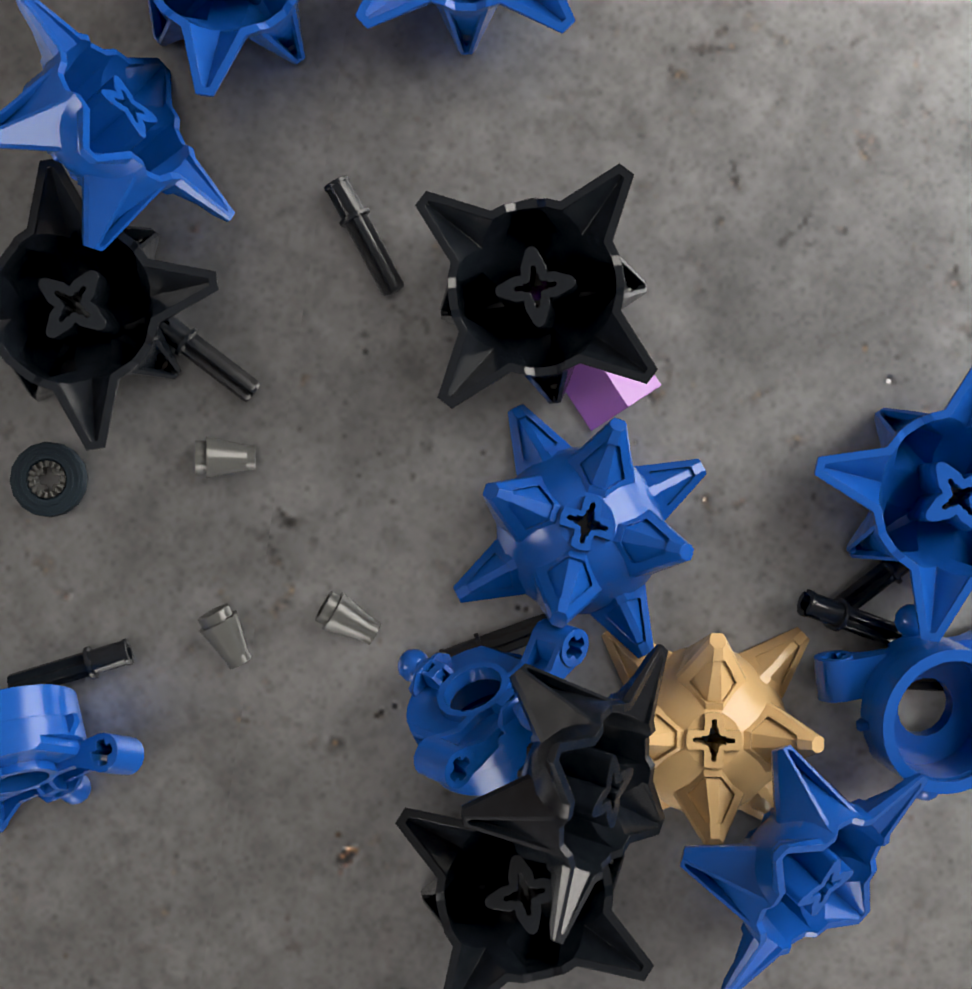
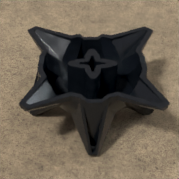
(496, 271)
(122, 289)
(582, 782)
(499, 929)

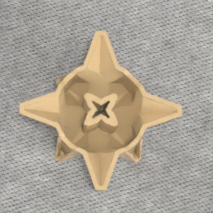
(743, 704)

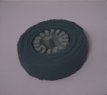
(33, 464)

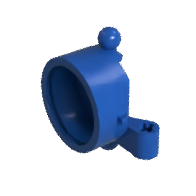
(881, 680)
(466, 710)
(48, 749)

